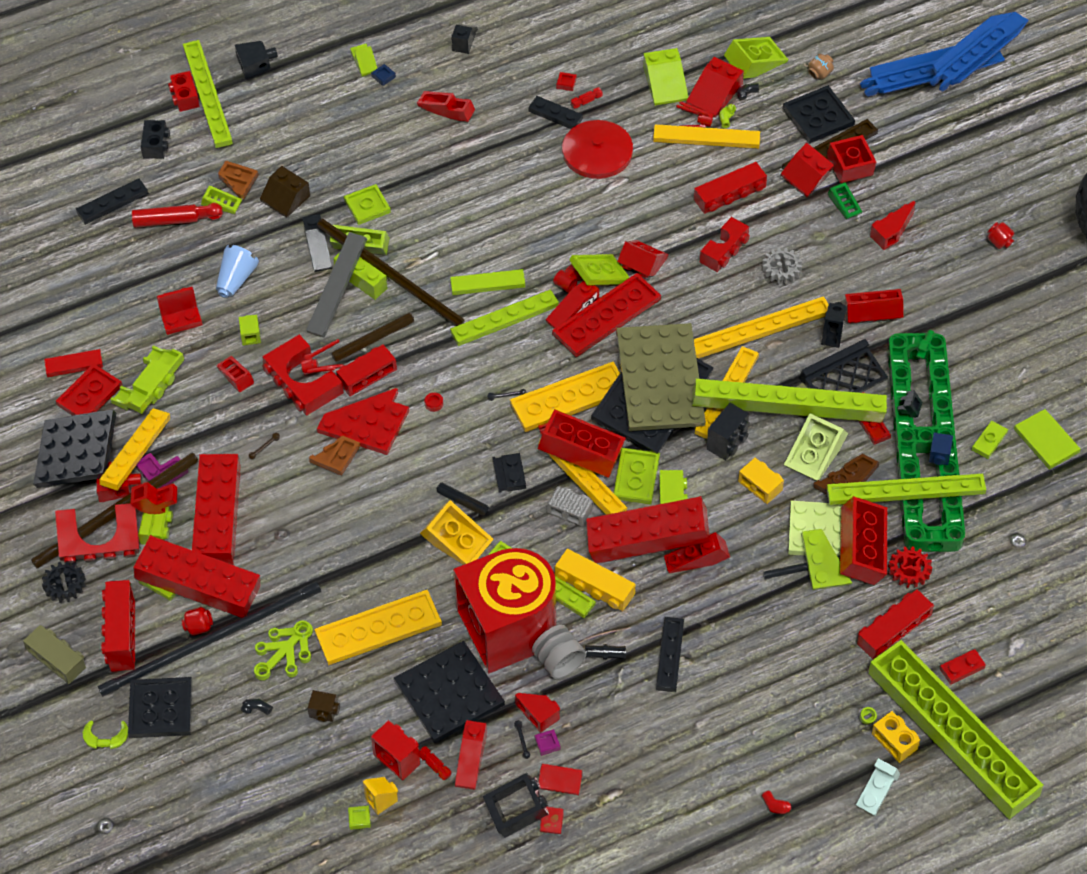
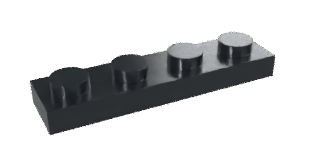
(112, 201)

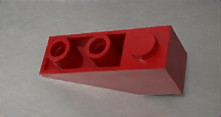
(890, 229)
(698, 555)

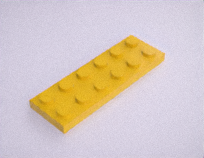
(567, 396)
(378, 627)

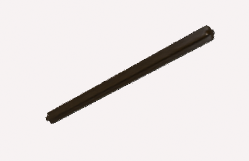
(395, 276)
(110, 512)

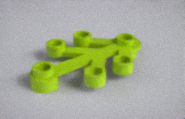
(284, 648)

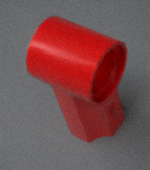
(567, 279)

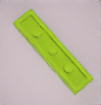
(487, 282)

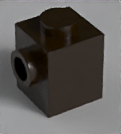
(323, 706)

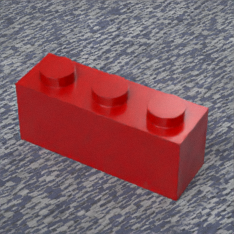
(874, 305)
(367, 370)

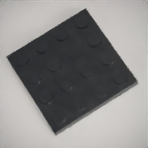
(75, 448)
(449, 691)

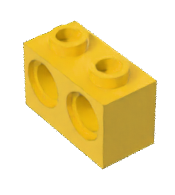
(891, 738)

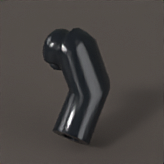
(747, 88)
(259, 704)

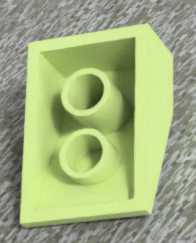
(815, 447)

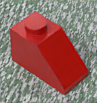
(538, 709)

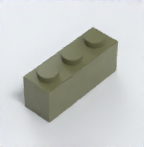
(55, 653)

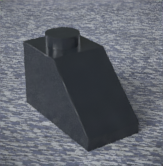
(463, 38)

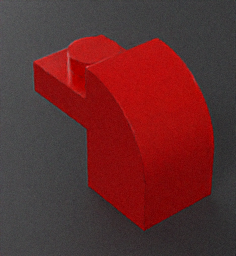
(152, 500)

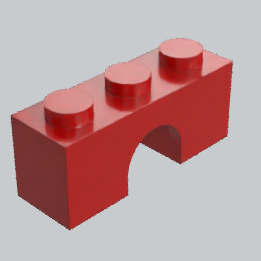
(717, 255)

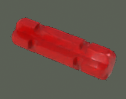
(586, 97)
(434, 763)

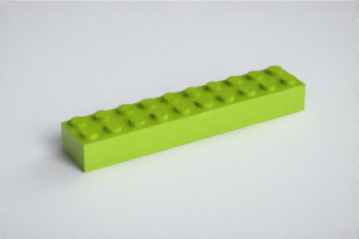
(955, 729)

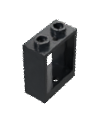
(519, 822)

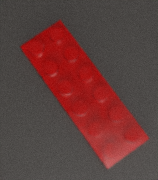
(606, 314)

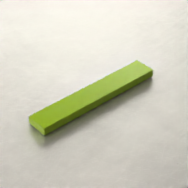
(565, 593)

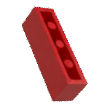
(730, 187)
(895, 624)

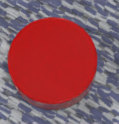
(433, 402)

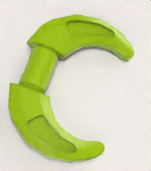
(93, 741)

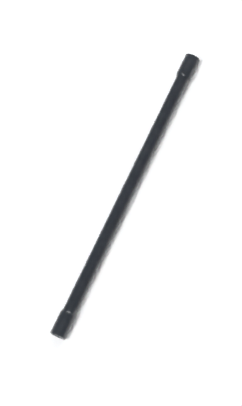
(115, 683)

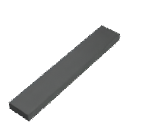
(336, 284)

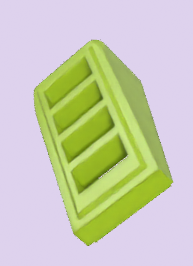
(219, 194)

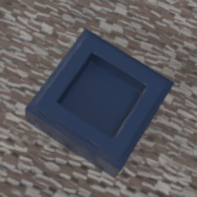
(383, 74)

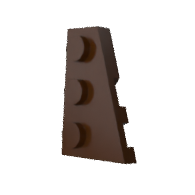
(856, 470)

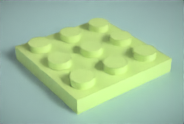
(813, 516)

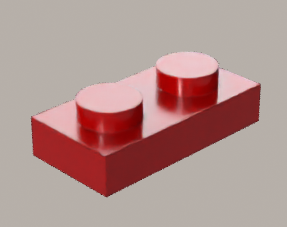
(962, 666)

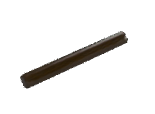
(372, 337)

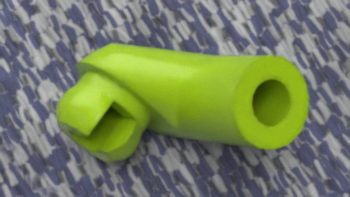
(725, 114)

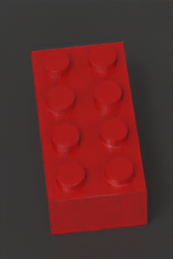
(581, 443)
(863, 540)
(119, 625)

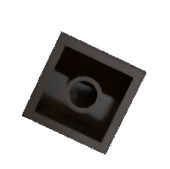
(285, 191)

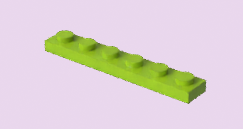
(504, 317)

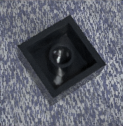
(728, 431)

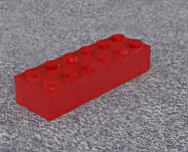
(217, 506)
(648, 530)
(197, 576)

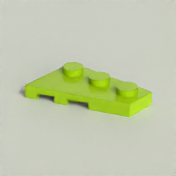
(822, 561)

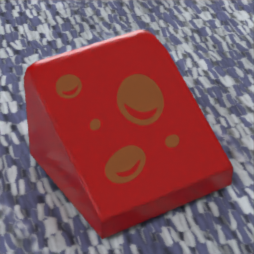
(553, 822)

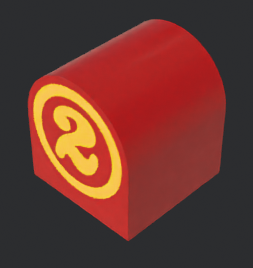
(506, 604)

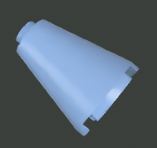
(234, 270)

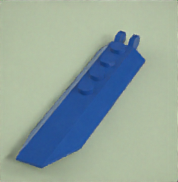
(977, 48)
(909, 72)

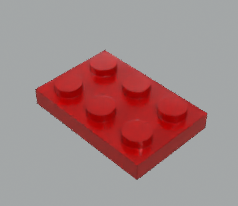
(89, 391)

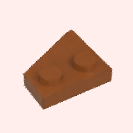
(238, 178)
(337, 455)

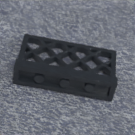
(840, 359)

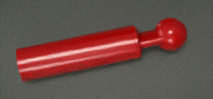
(175, 215)

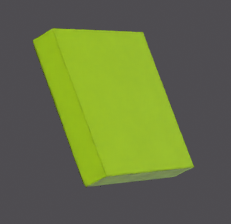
(367, 204)

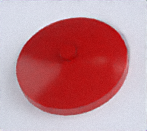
(597, 149)

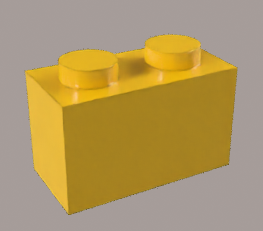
(761, 480)

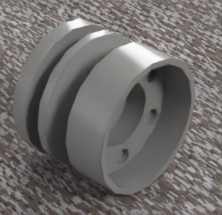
(559, 651)

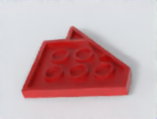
(369, 421)

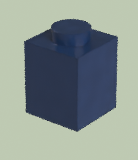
(940, 449)

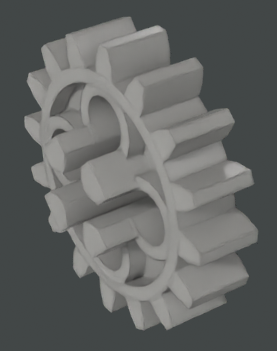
(773, 266)

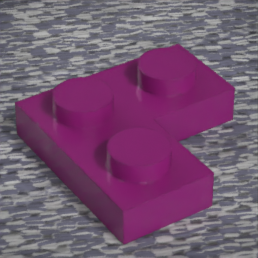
(150, 467)

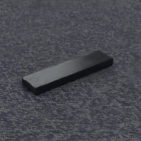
(670, 654)

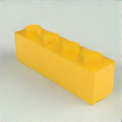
(595, 580)

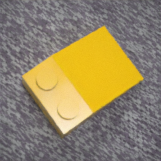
(456, 534)

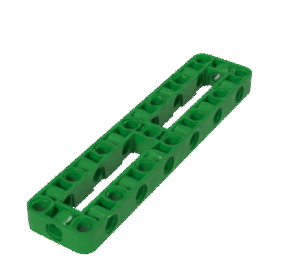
(900, 350)

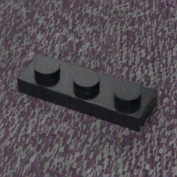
(555, 112)

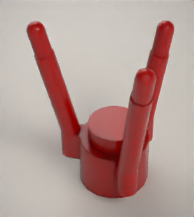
(704, 117)
(311, 365)

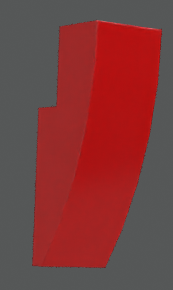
(447, 105)

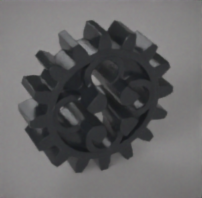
(57, 590)

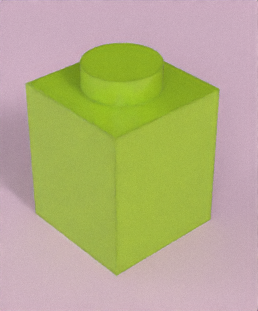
(249, 330)

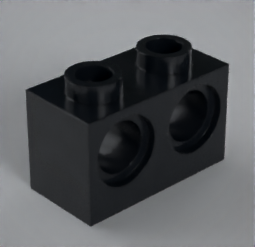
(154, 139)

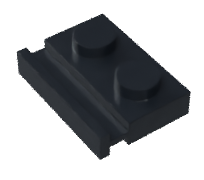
(509, 472)

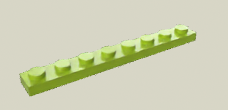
(207, 94)
(907, 488)

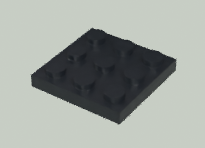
(818, 114)
(160, 707)

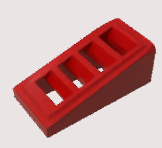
(236, 374)

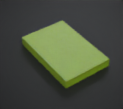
(599, 269)
(1047, 439)
(636, 476)

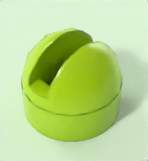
(866, 711)

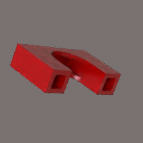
(306, 396)
(72, 547)

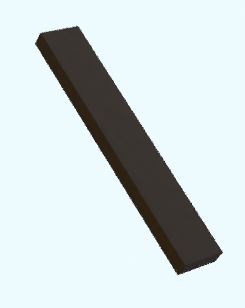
(863, 128)

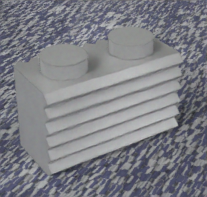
(570, 506)

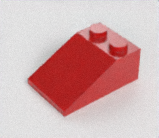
(716, 86)

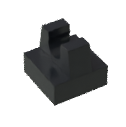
(912, 404)

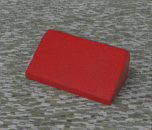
(560, 779)

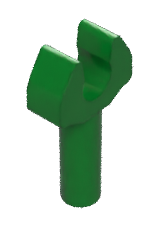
(923, 348)

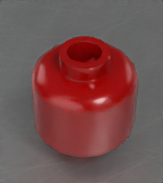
(1000, 235)
(197, 621)

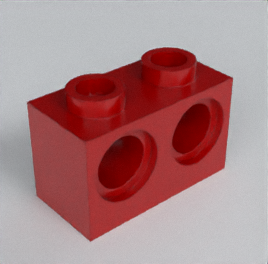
(184, 91)

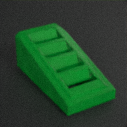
(837, 200)

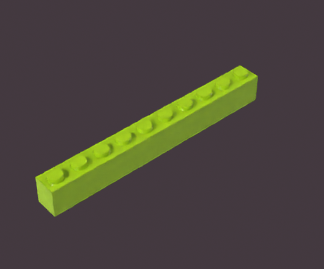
(790, 400)

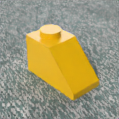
(380, 793)

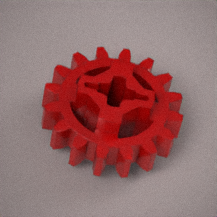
(910, 567)

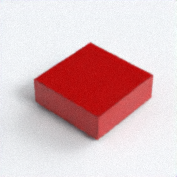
(566, 81)

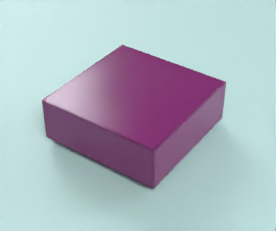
(547, 742)

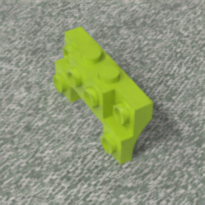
(152, 381)

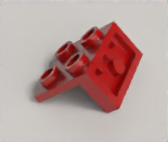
(179, 310)

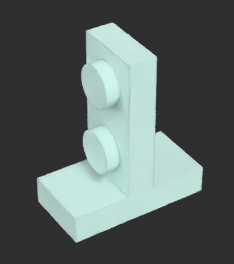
(878, 787)

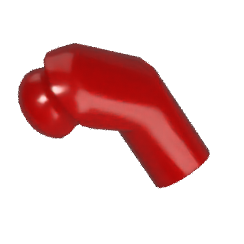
(775, 805)

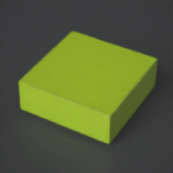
(359, 817)

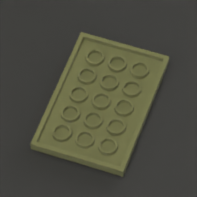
(659, 376)

